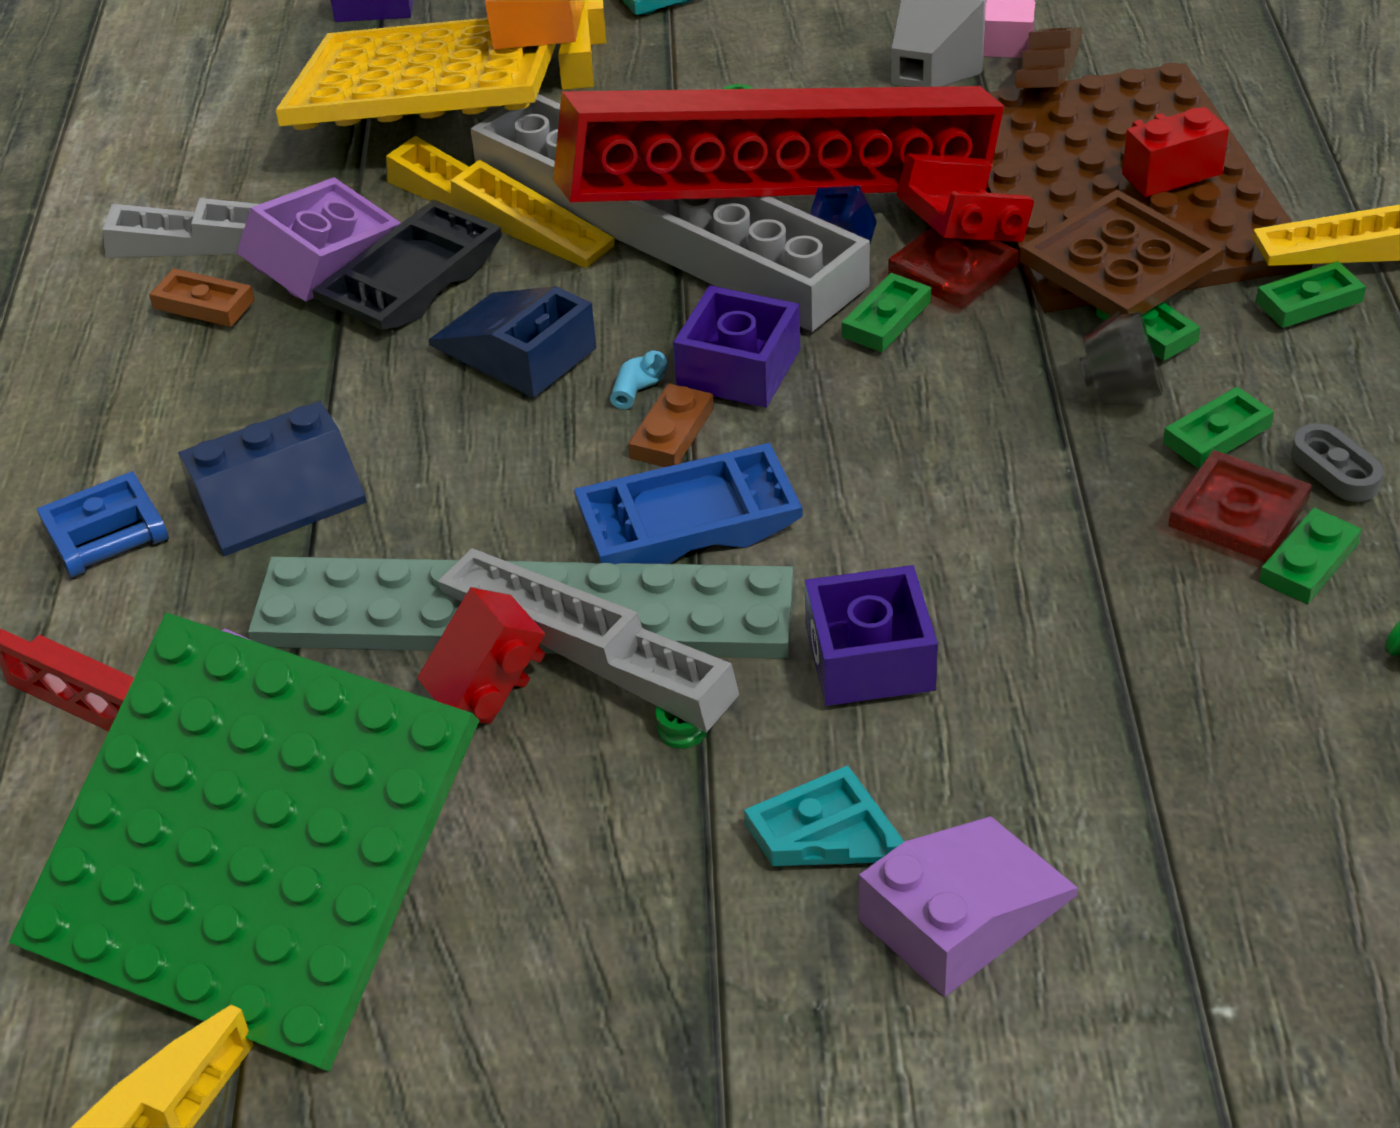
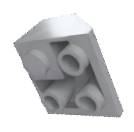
(938, 42)

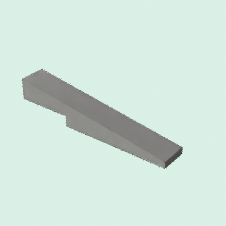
(154, 232)
(606, 639)

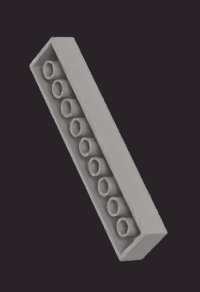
(728, 242)

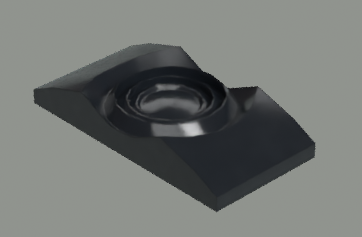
(410, 266)

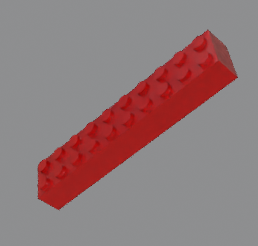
(761, 139)

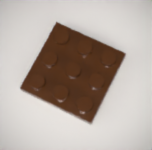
(1121, 255)

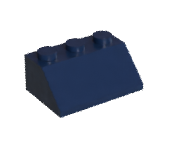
(271, 477)

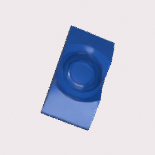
(689, 507)

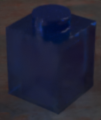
(846, 209)

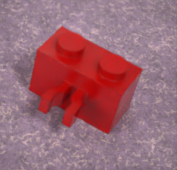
(1174, 150)
(482, 654)

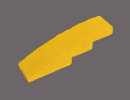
(178, 1080)

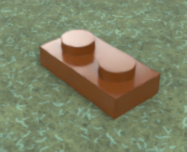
(202, 297)
(671, 426)

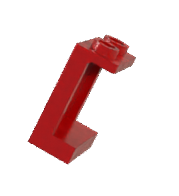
(955, 202)

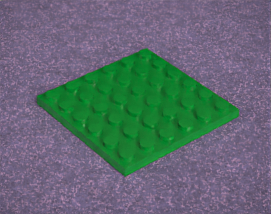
(247, 836)

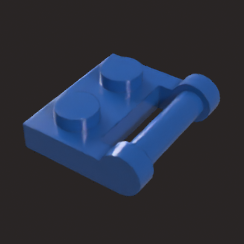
(98, 512)

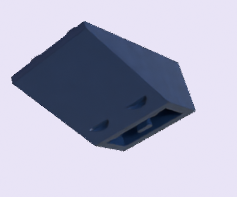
(522, 336)

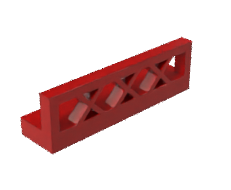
(64, 678)

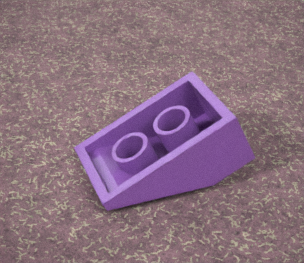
(311, 234)
(959, 899)

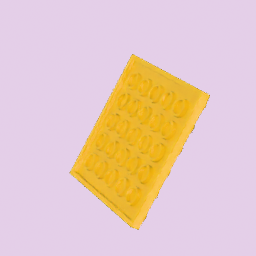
(412, 72)

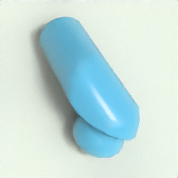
(636, 376)

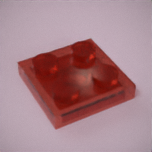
(953, 266)
(1240, 506)

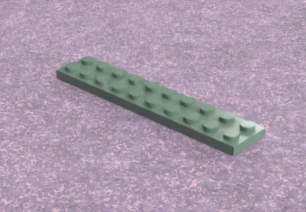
(401, 606)

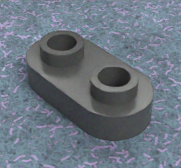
(1337, 462)

